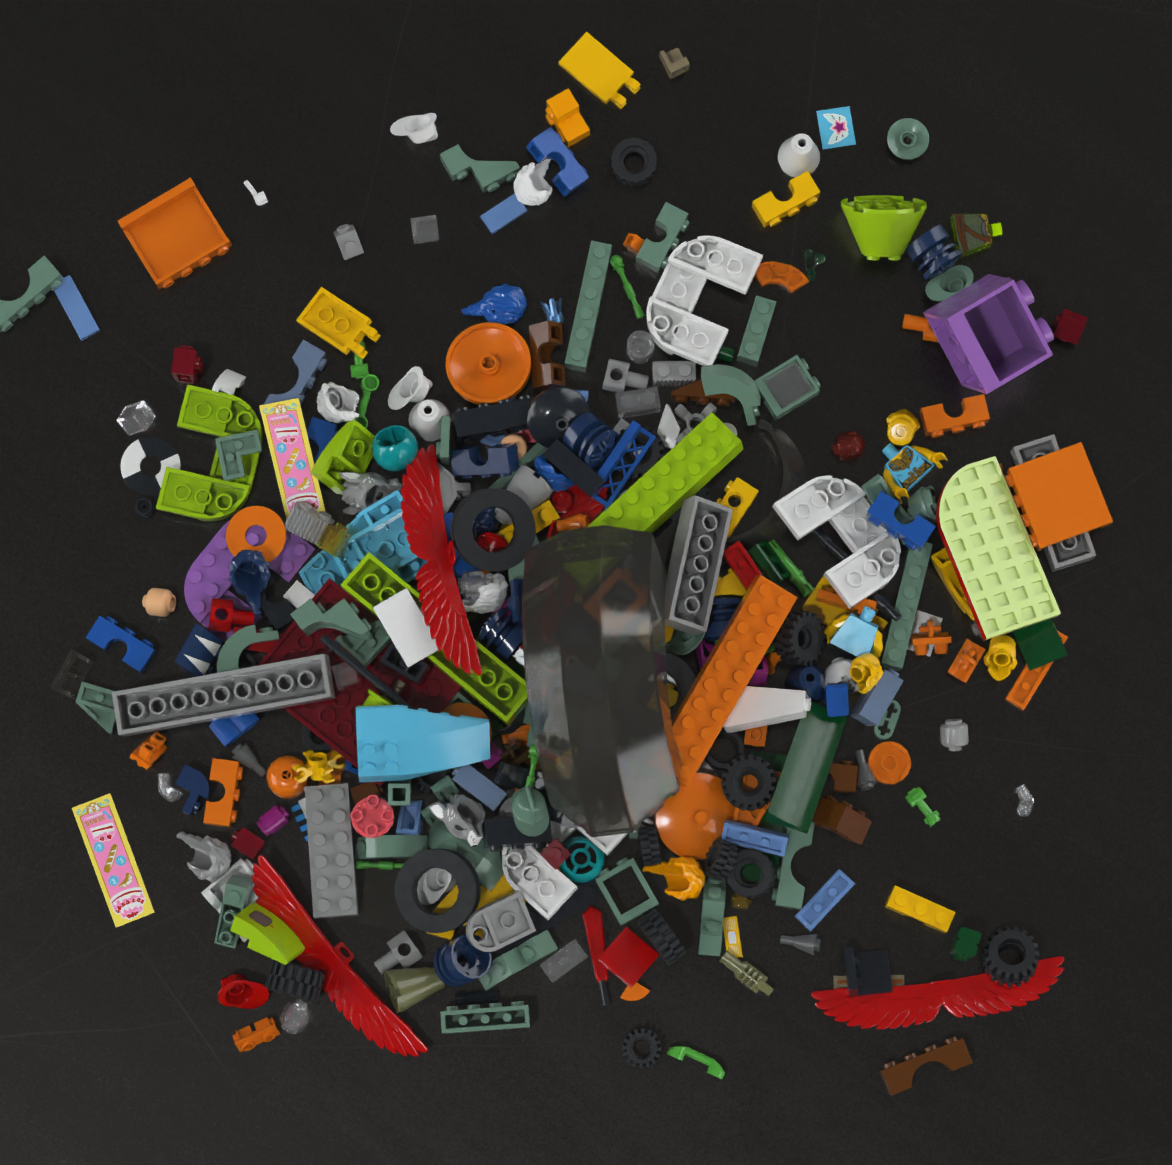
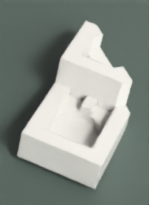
(228, 382)

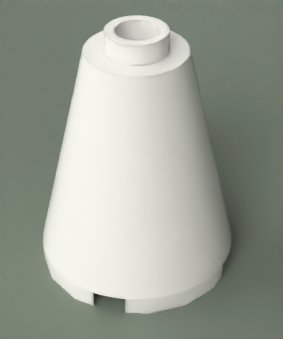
(798, 155)
(426, 419)

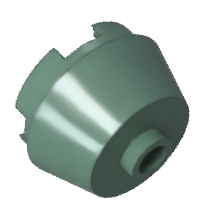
(923, 504)

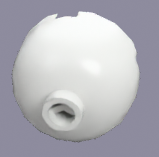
(839, 674)

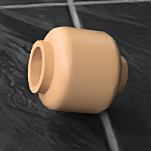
(520, 443)
(159, 602)

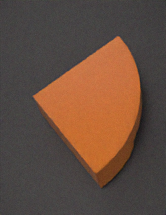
(635, 993)

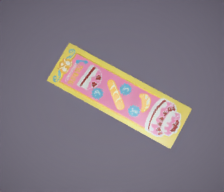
(291, 454)
(113, 860)

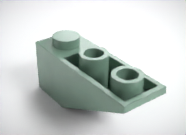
(235, 899)

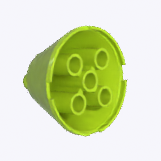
(883, 223)

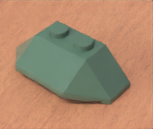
(486, 863)

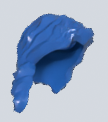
(500, 305)
(552, 475)

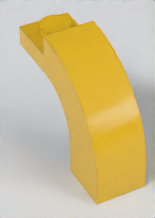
(949, 578)

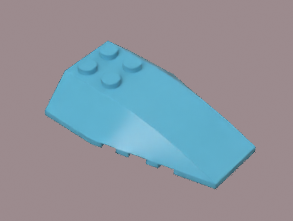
(374, 530)
(412, 743)

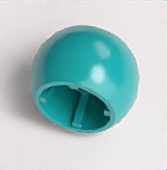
(394, 448)
(596, 868)

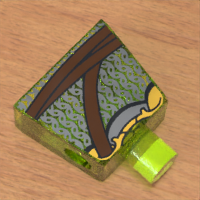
(973, 232)

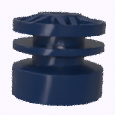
(933, 252)
(590, 440)
(720, 614)
(501, 635)
(460, 962)

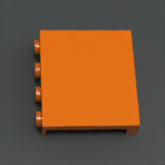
(175, 234)
(1058, 496)

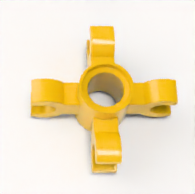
(318, 766)

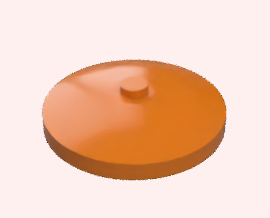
(488, 363)
(694, 817)

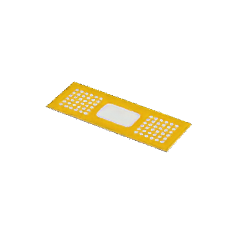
(732, 936)

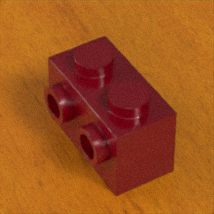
(186, 365)

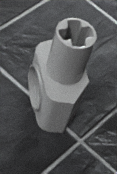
(628, 378)
(393, 957)

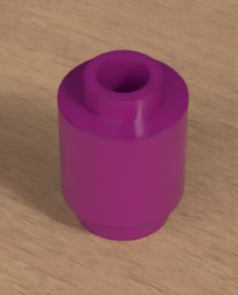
(273, 820)

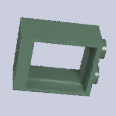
(636, 911)

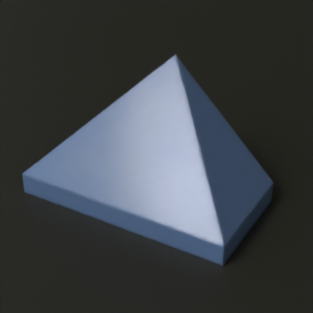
(410, 819)

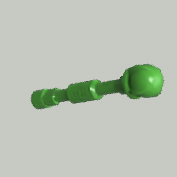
(617, 263)
(530, 780)
(383, 865)

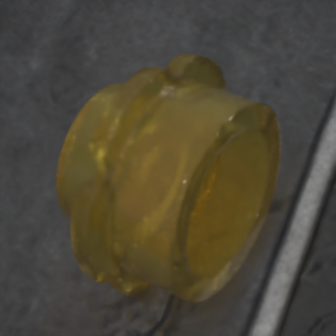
(740, 902)

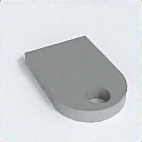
(501, 923)

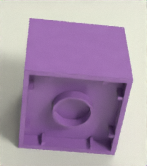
(990, 332)

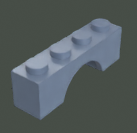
(308, 360)

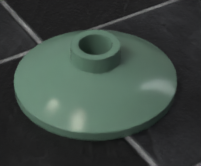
(910, 129)
(683, 643)

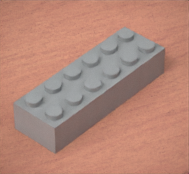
(1070, 551)
(695, 564)
(331, 851)

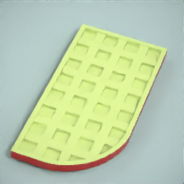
(992, 551)

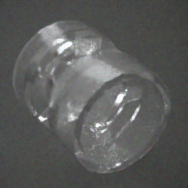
(640, 347)

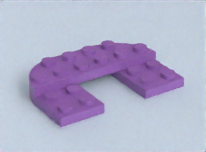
(210, 573)

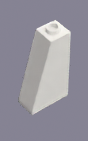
(766, 707)

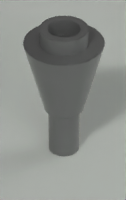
(245, 756)
(865, 777)
(806, 943)

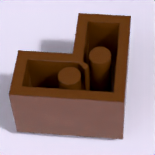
(841, 819)

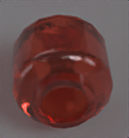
(848, 445)

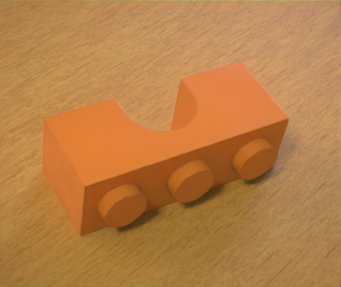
(937, 422)
(223, 812)

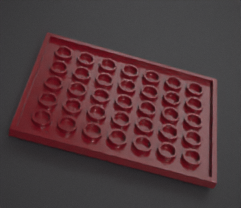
(336, 718)

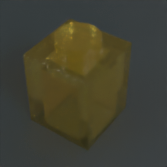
(334, 539)

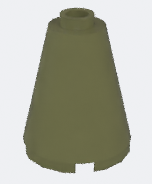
(411, 986)

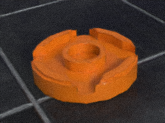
(889, 762)

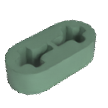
(891, 722)

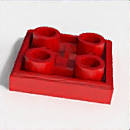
(628, 957)

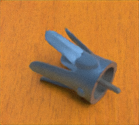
(554, 313)

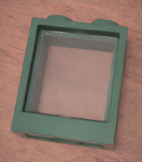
(787, 387)

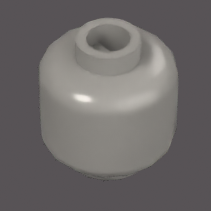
(954, 734)

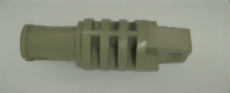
(747, 973)

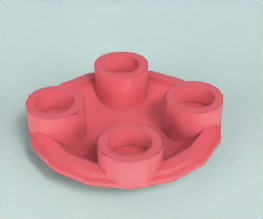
(372, 817)

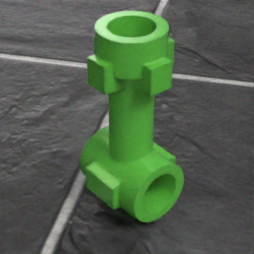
(359, 370)
(916, 797)

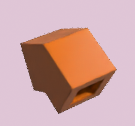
(633, 243)

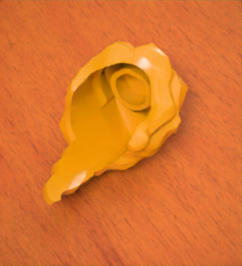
(683, 876)

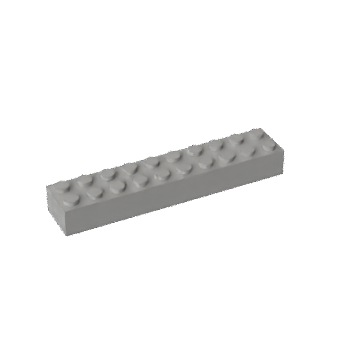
(223, 695)

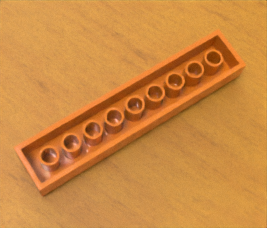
(728, 671)

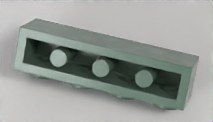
(485, 1019)

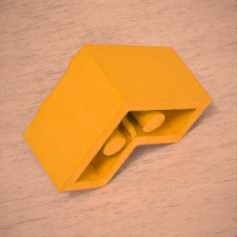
(564, 113)

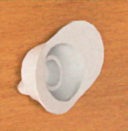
(417, 127)
(410, 388)
(434, 884)

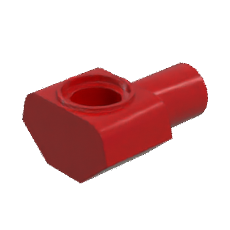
(234, 616)

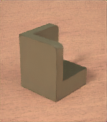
(674, 62)

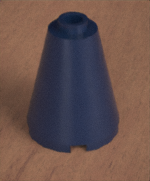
(797, 681)

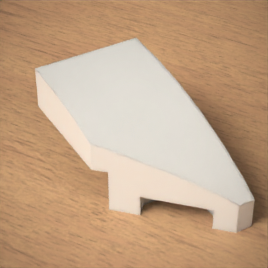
(668, 427)

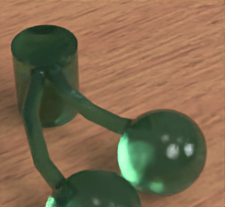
(818, 258)

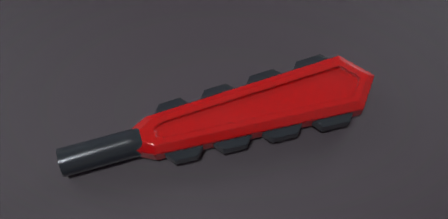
(595, 938)

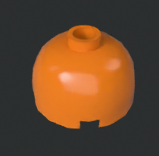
(289, 787)

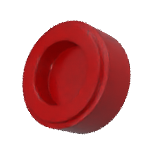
(562, 501)

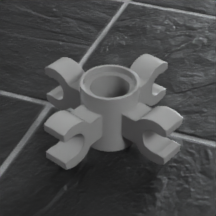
(684, 414)

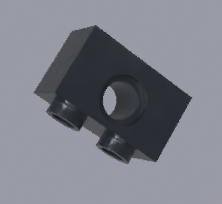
(394, 661)

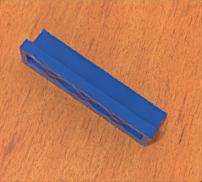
(617, 456)

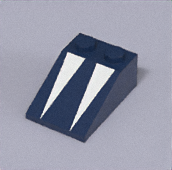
(199, 652)

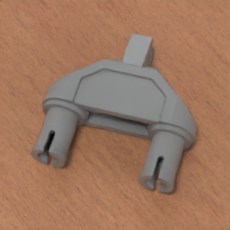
(451, 489)

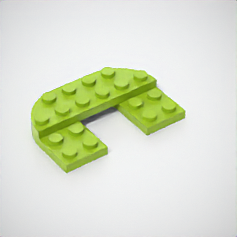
(210, 496)

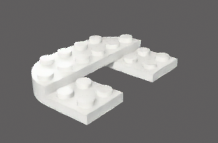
(680, 286)
(844, 506)
(538, 880)

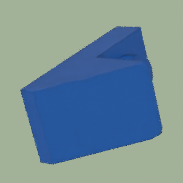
(836, 700)

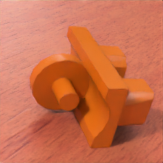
(939, 639)
(966, 661)
(149, 750)

